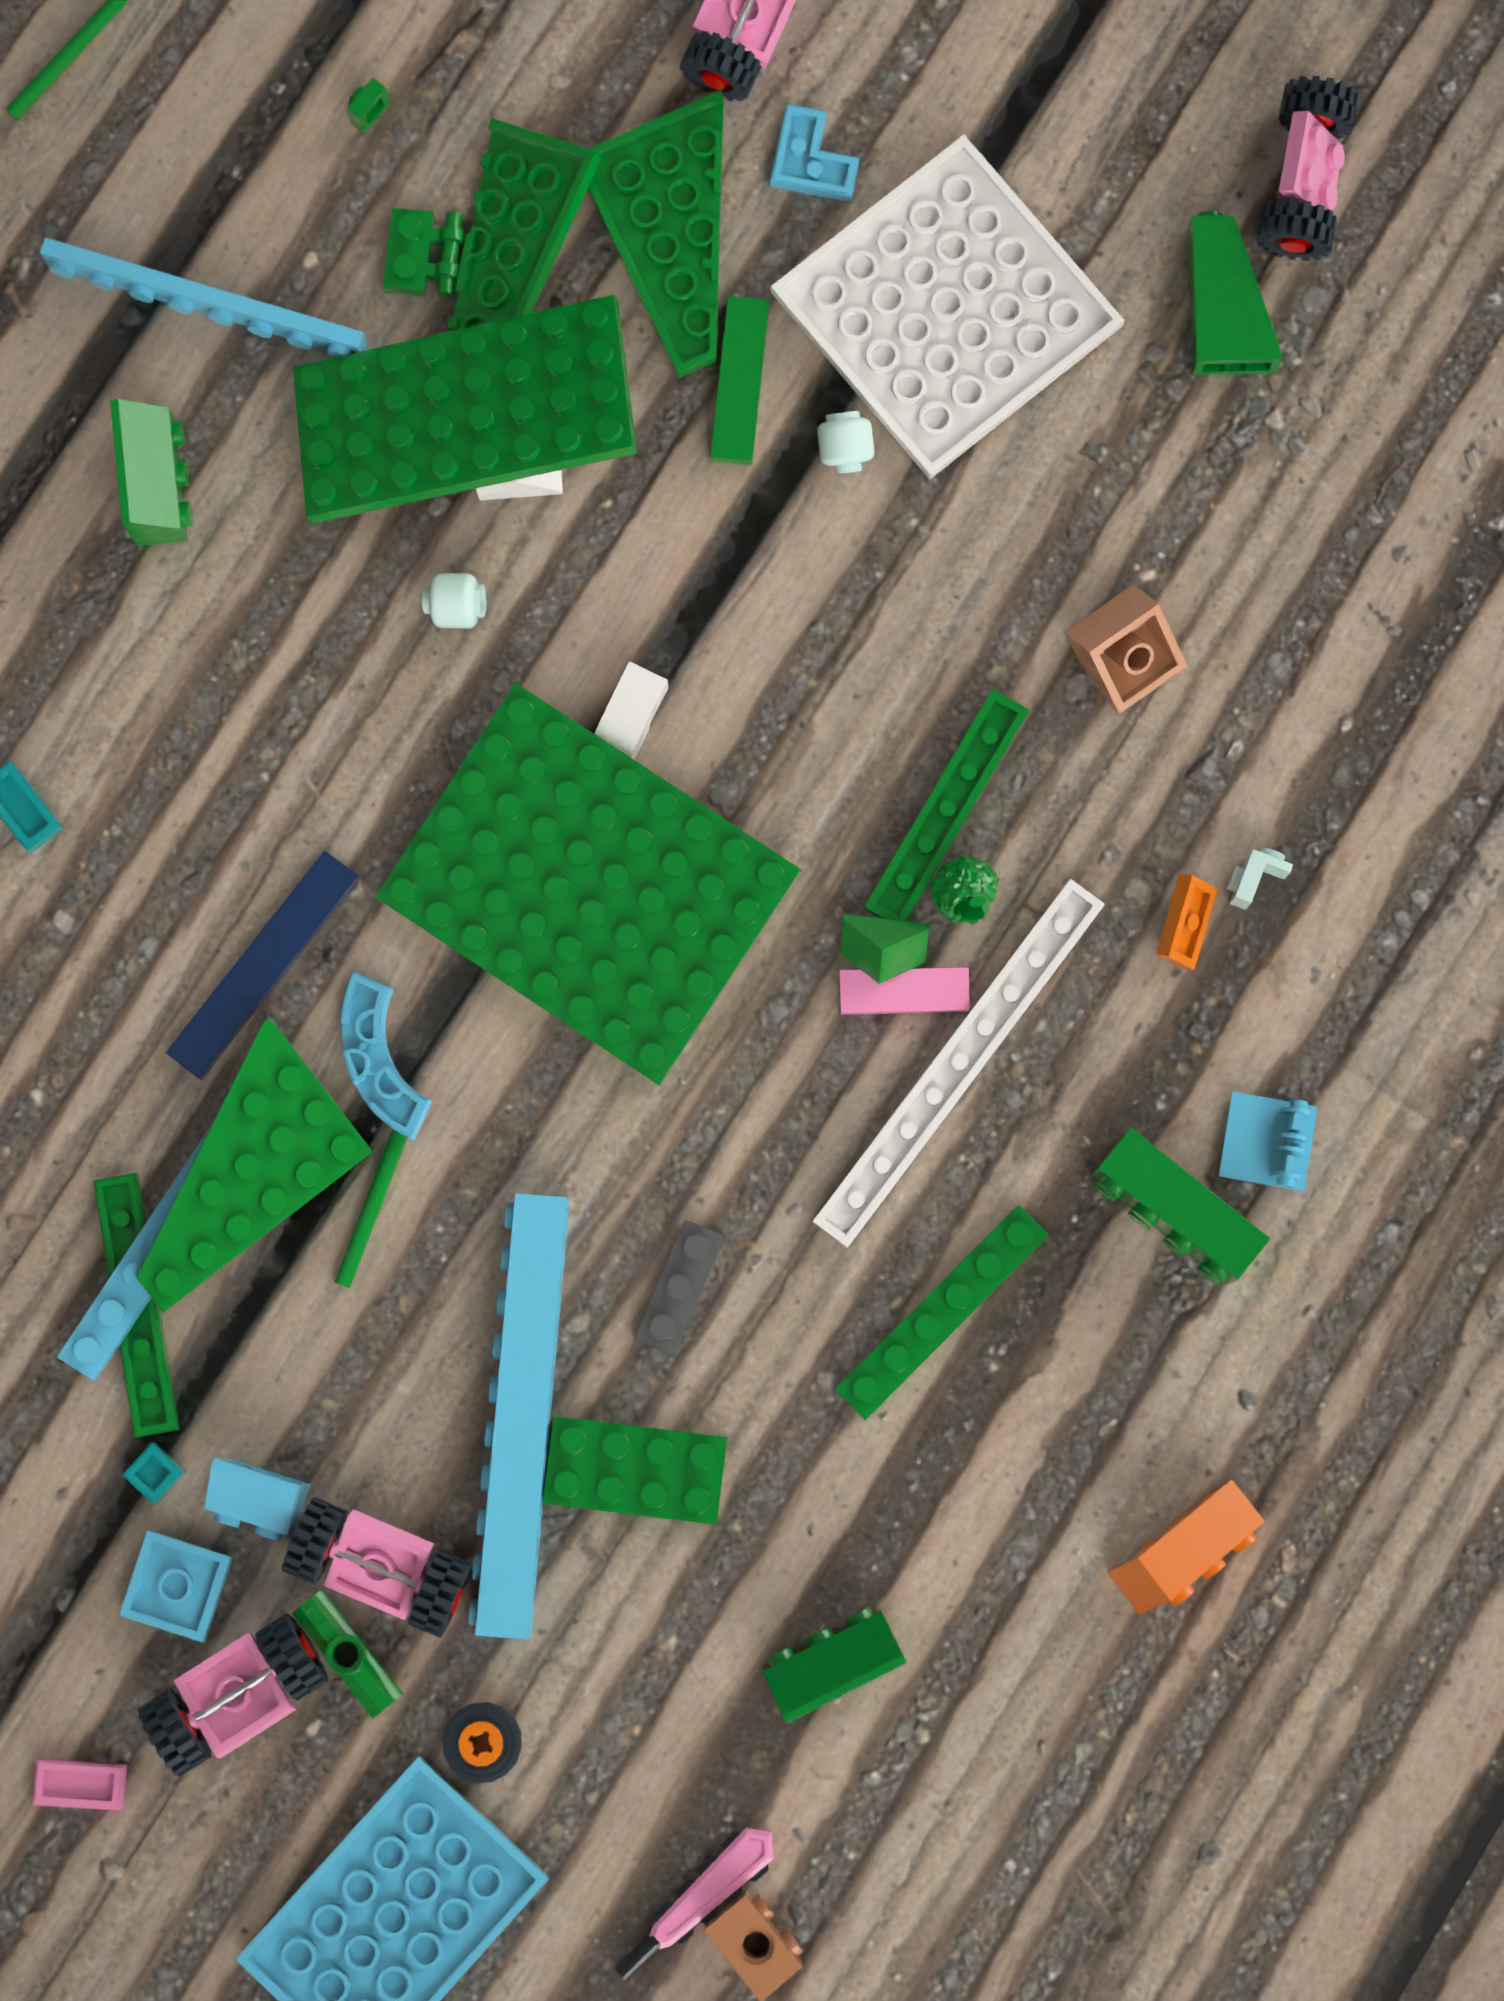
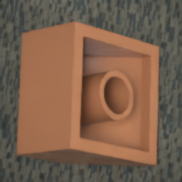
(1127, 648)

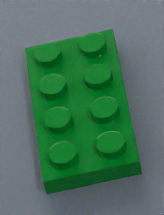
(635, 1470)

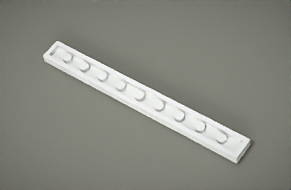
(958, 1063)

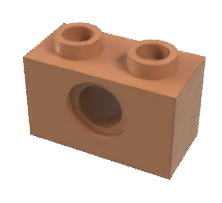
(761, 1971)

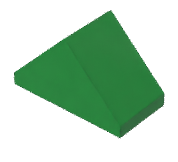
(883, 945)

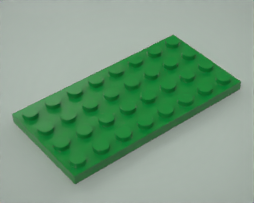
(464, 409)

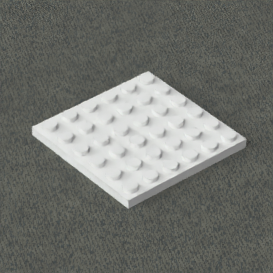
(947, 306)

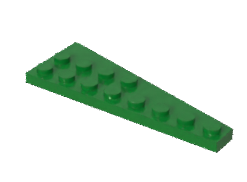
(519, 222)

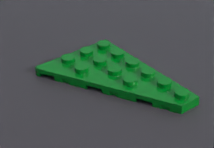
(664, 216)
(261, 1161)

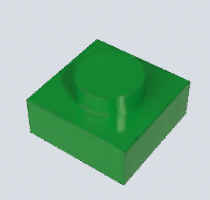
(367, 105)

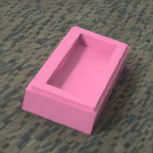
(79, 1784)

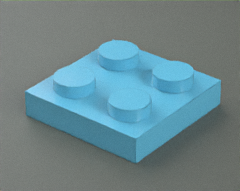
(176, 1586)

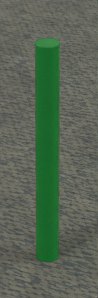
(64, 57)
(370, 1209)

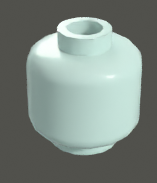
(846, 441)
(454, 601)

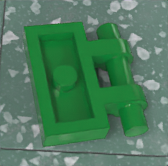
(410, 252)

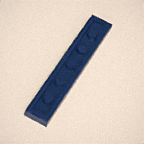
(262, 965)

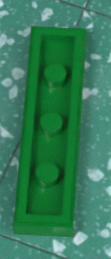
(740, 380)

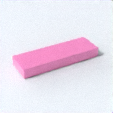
(910, 992)

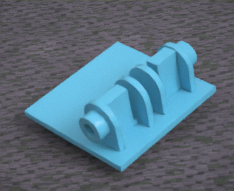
(1268, 1141)

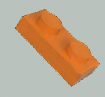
(1186, 921)

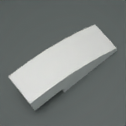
(632, 709)

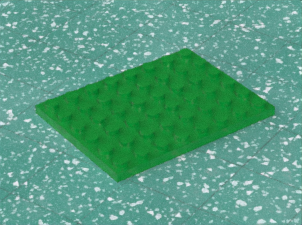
(588, 884)

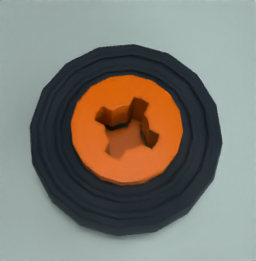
(491, 1729)

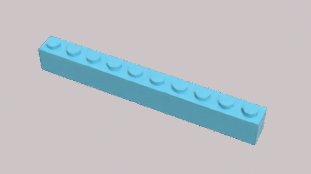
(521, 1417)

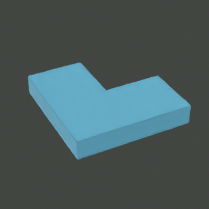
(801, 164)

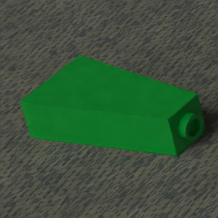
(1226, 306)

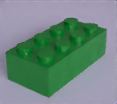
(1179, 1208)

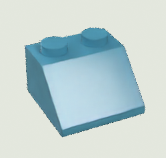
(255, 1497)

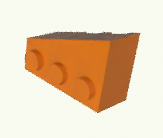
(1188, 1549)

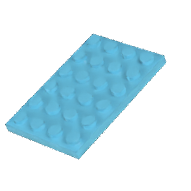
(397, 1902)

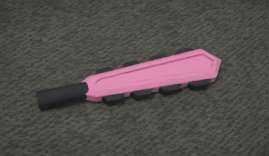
(721, 1879)

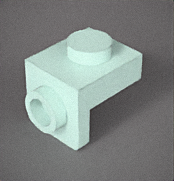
(1246, 879)

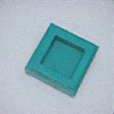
(154, 1473)

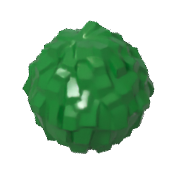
(964, 889)

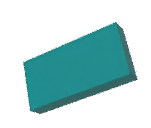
(24, 810)

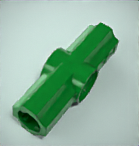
(328, 1630)

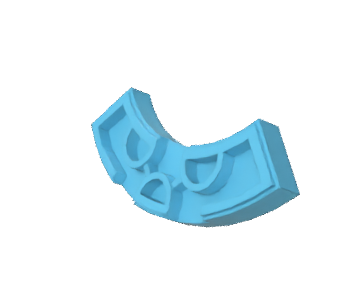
(369, 1058)

